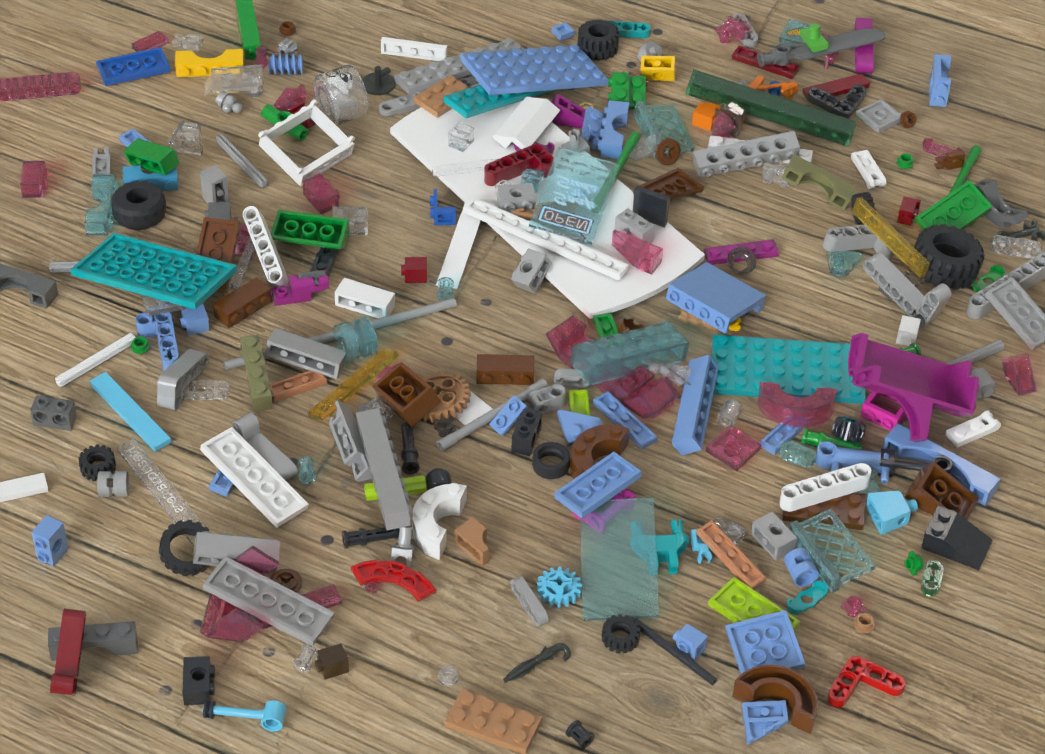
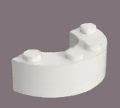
(431, 507)

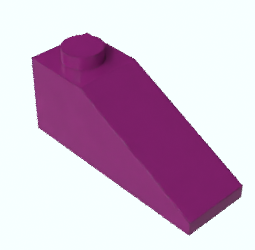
(569, 114)

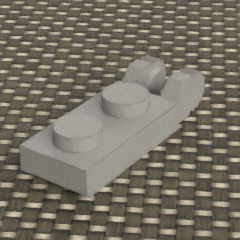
(101, 162)

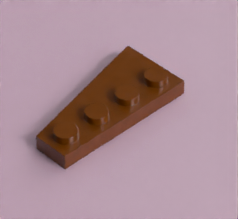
(674, 184)

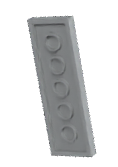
(268, 600)

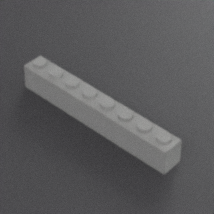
(383, 469)

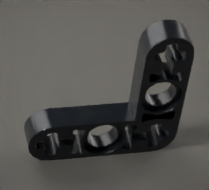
(844, 108)

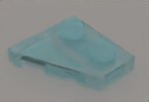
(842, 262)

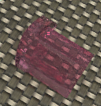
(722, 125)

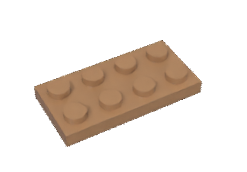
(493, 721)

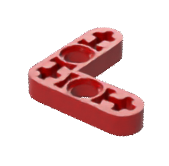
(863, 674)

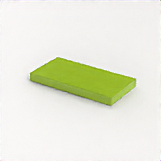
(741, 602)

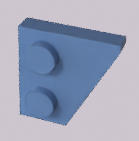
(574, 424)
(763, 718)

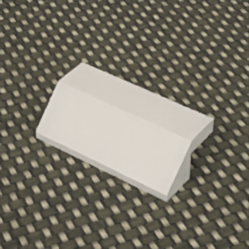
(526, 122)

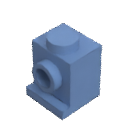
(690, 641)

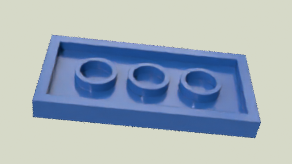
(133, 66)

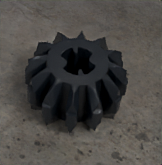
(848, 429)

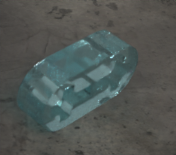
(797, 454)

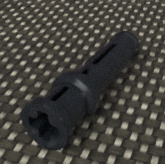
(409, 453)
(364, 536)

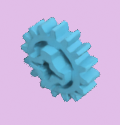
(559, 587)

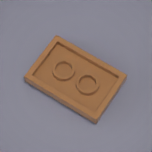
(433, 97)

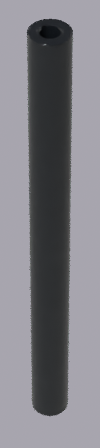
(676, 653)

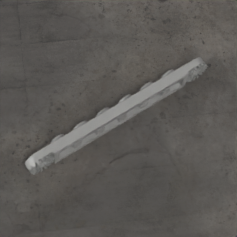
(406, 103)

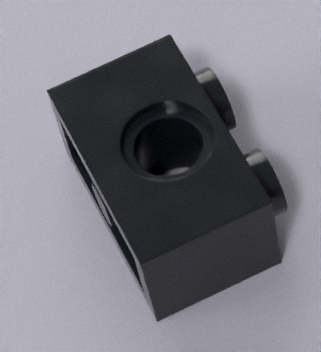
(197, 680)

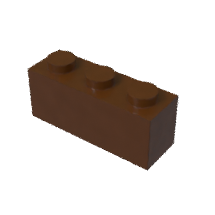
(242, 302)
(505, 369)

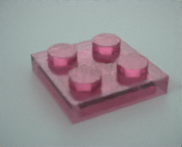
(733, 447)

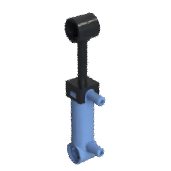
(884, 462)

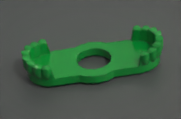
(994, 274)

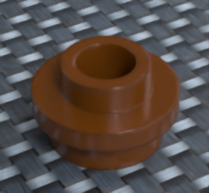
(287, 28)
(911, 119)

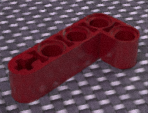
(514, 164)
(69, 652)

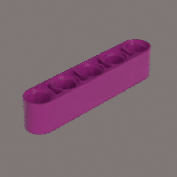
(864, 54)

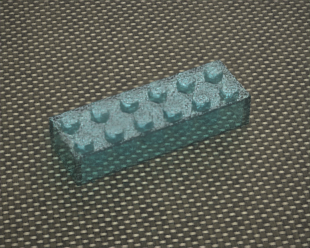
(623, 352)

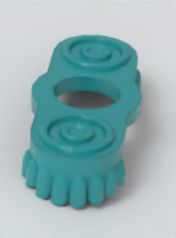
(816, 592)

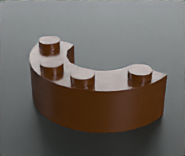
(596, 443)
(780, 684)

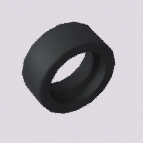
(551, 449)

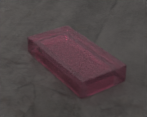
(150, 42)

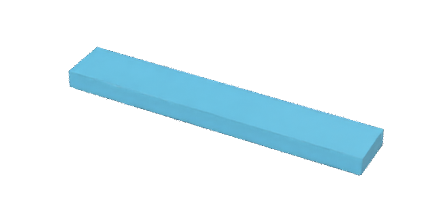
(130, 411)

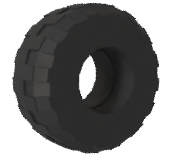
(138, 205)

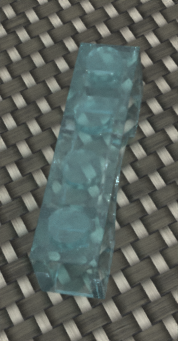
(99, 219)

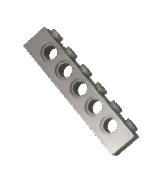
(745, 154)

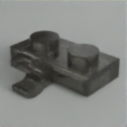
(736, 115)

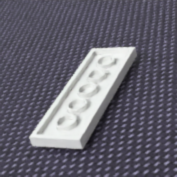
(254, 477)

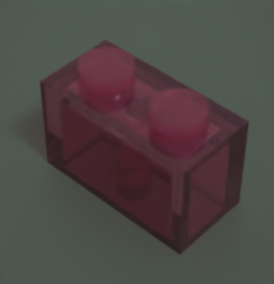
(33, 179)

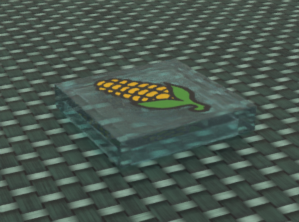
(791, 32)

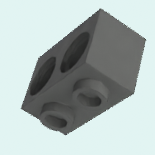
(53, 413)

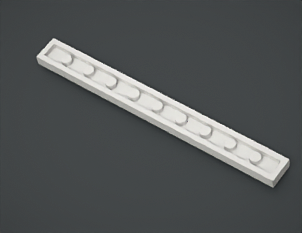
(553, 242)

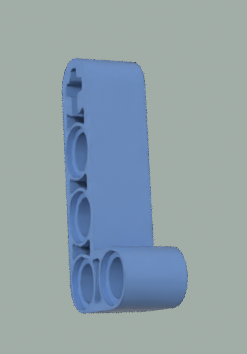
(162, 327)

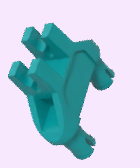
(671, 546)

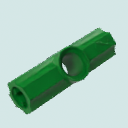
(274, 116)

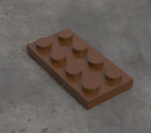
(219, 242)
(848, 508)

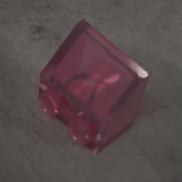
(651, 398)

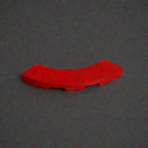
(394, 573)

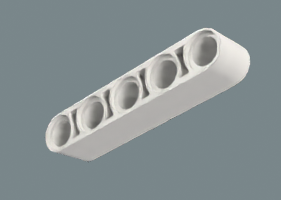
(261, 240)
(825, 487)

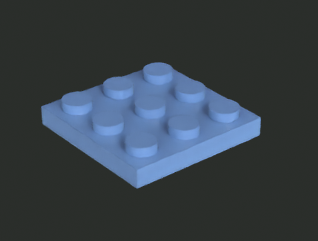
(765, 642)

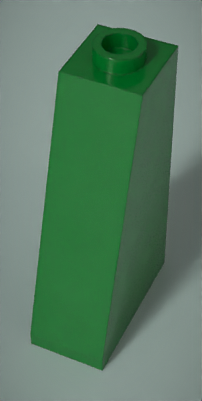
(247, 28)

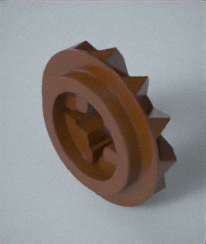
(674, 151)
(286, 576)

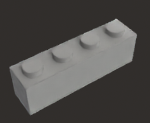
(305, 353)
(212, 548)

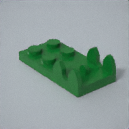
(956, 209)

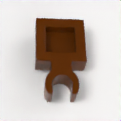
(951, 161)

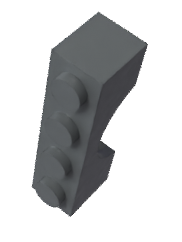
(40, 289)
(117, 637)

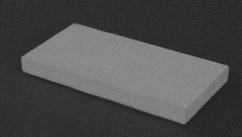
(1019, 311)

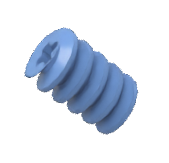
(285, 64)

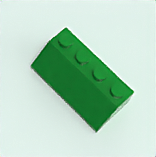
(311, 229)

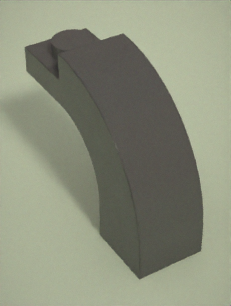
(1000, 213)

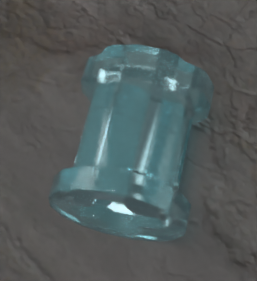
(445, 288)
(306, 470)

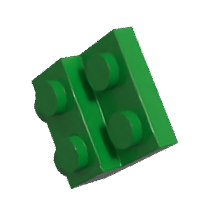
(627, 88)

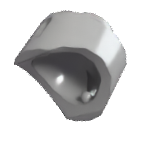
(649, 49)

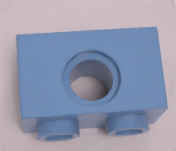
(50, 540)

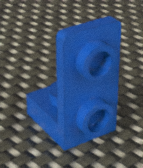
(441, 215)

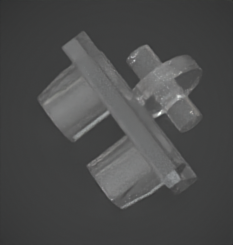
(774, 172)

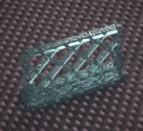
(648, 127)
(823, 565)

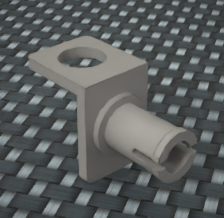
(576, 142)
(403, 547)

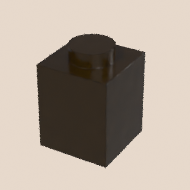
(332, 661)

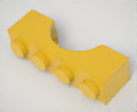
(191, 65)

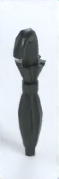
(528, 665)

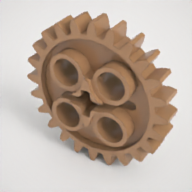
(451, 391)

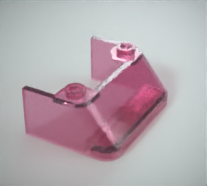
(227, 621)

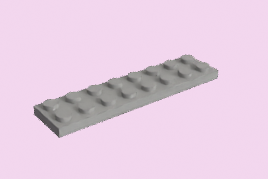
(426, 76)

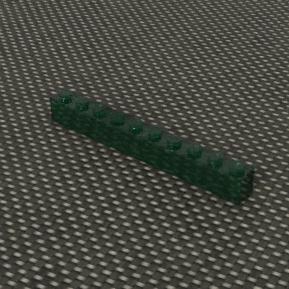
(771, 108)

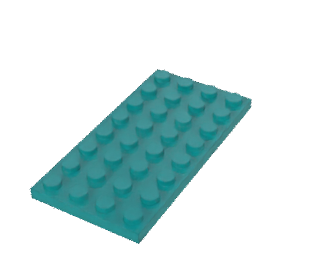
(154, 270)
(792, 364)

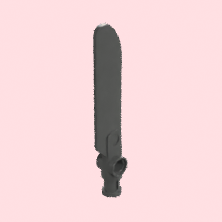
(784, 52)

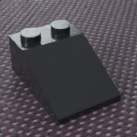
(956, 539)

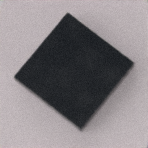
(651, 206)

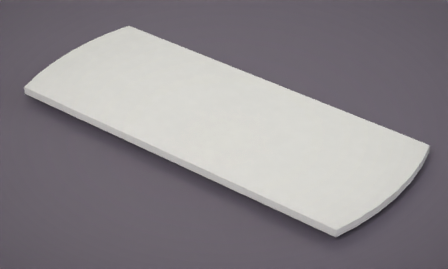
(585, 287)

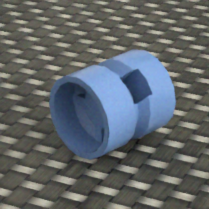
(801, 567)

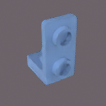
(508, 415)

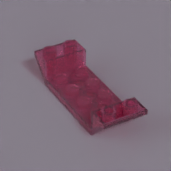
(574, 332)

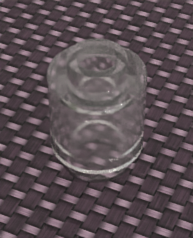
(729, 413)

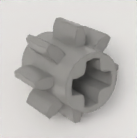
(287, 47)

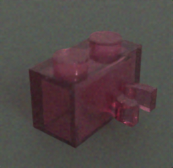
(320, 193)

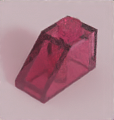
(1019, 373)

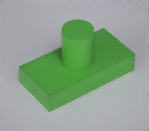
(814, 38)

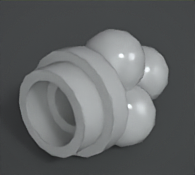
(228, 103)

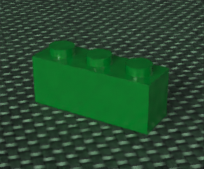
(151, 156)

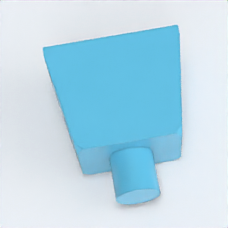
(889, 510)

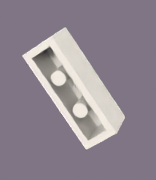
(364, 298)

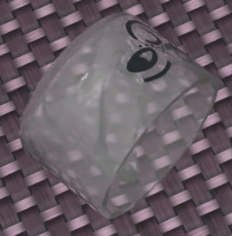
(341, 94)

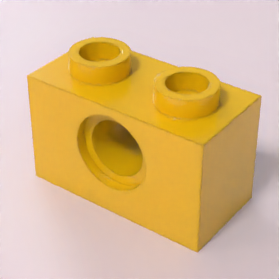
(658, 68)

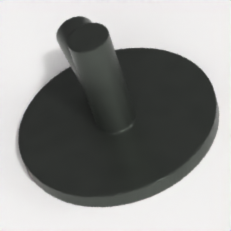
(379, 82)

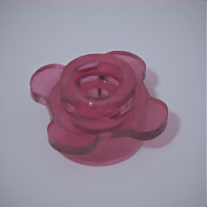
(853, 606)

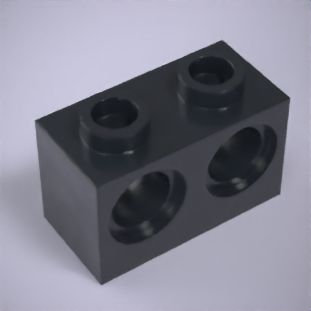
(526, 432)

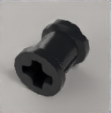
(580, 734)

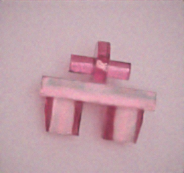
(732, 27)

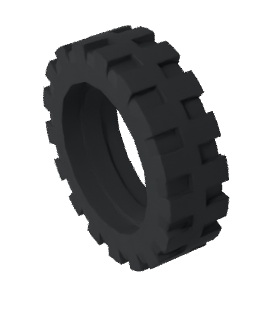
(167, 556)

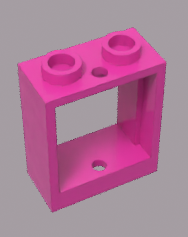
(874, 413)

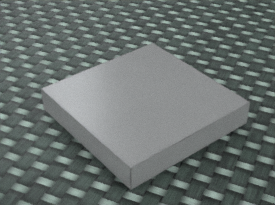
(879, 116)

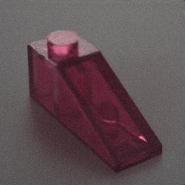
(639, 253)

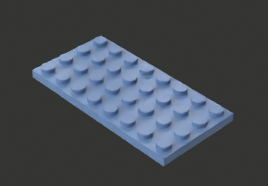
(533, 69)

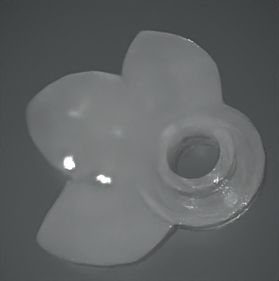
(645, 146)

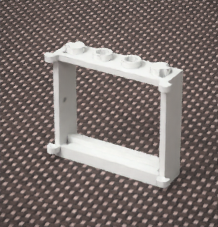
(318, 166)

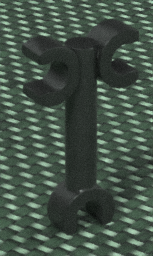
(1028, 230)

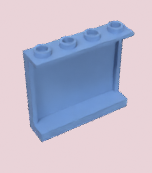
(714, 296)

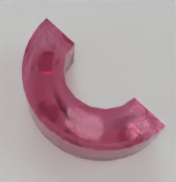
(796, 410)

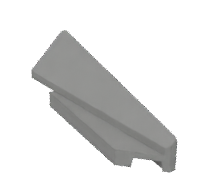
(349, 441)

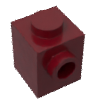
(415, 270)

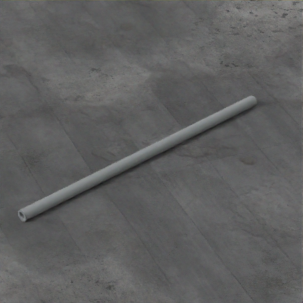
(377, 323)

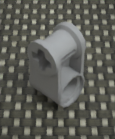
(548, 398)

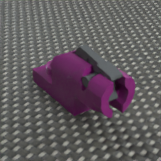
(300, 287)

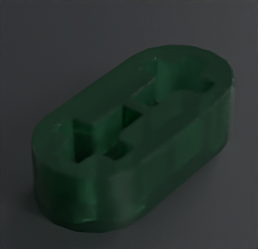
(935, 579)

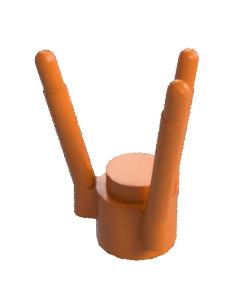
(787, 89)

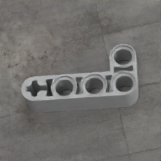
(854, 238)
(178, 376)
(249, 429)

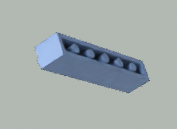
(695, 406)

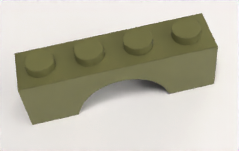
(836, 189)
(256, 373)

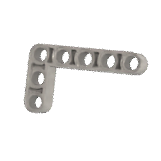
(904, 292)

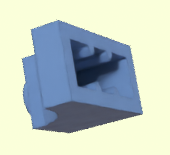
(194, 320)

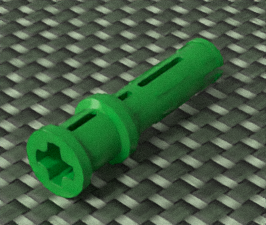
(815, 438)

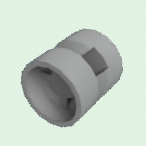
(120, 484)

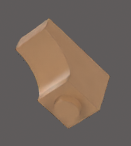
(472, 538)

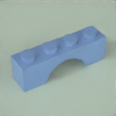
(612, 141)

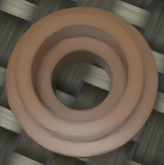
(866, 619)

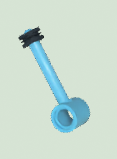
(272, 715)

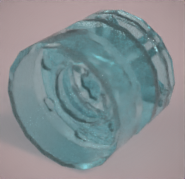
(356, 338)

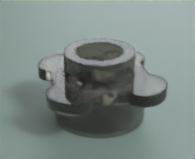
(444, 427)

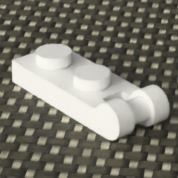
(868, 169)
(973, 429)

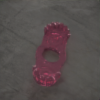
(930, 147)

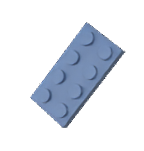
(597, 484)

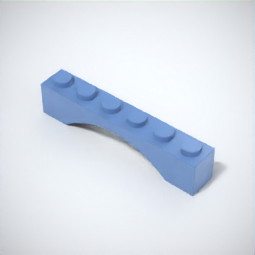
(974, 478)

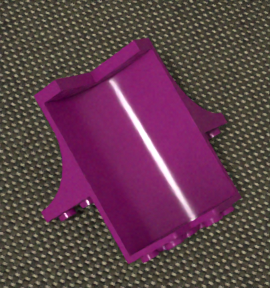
(913, 382)

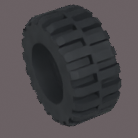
(952, 256)

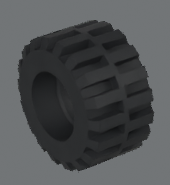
(598, 39)

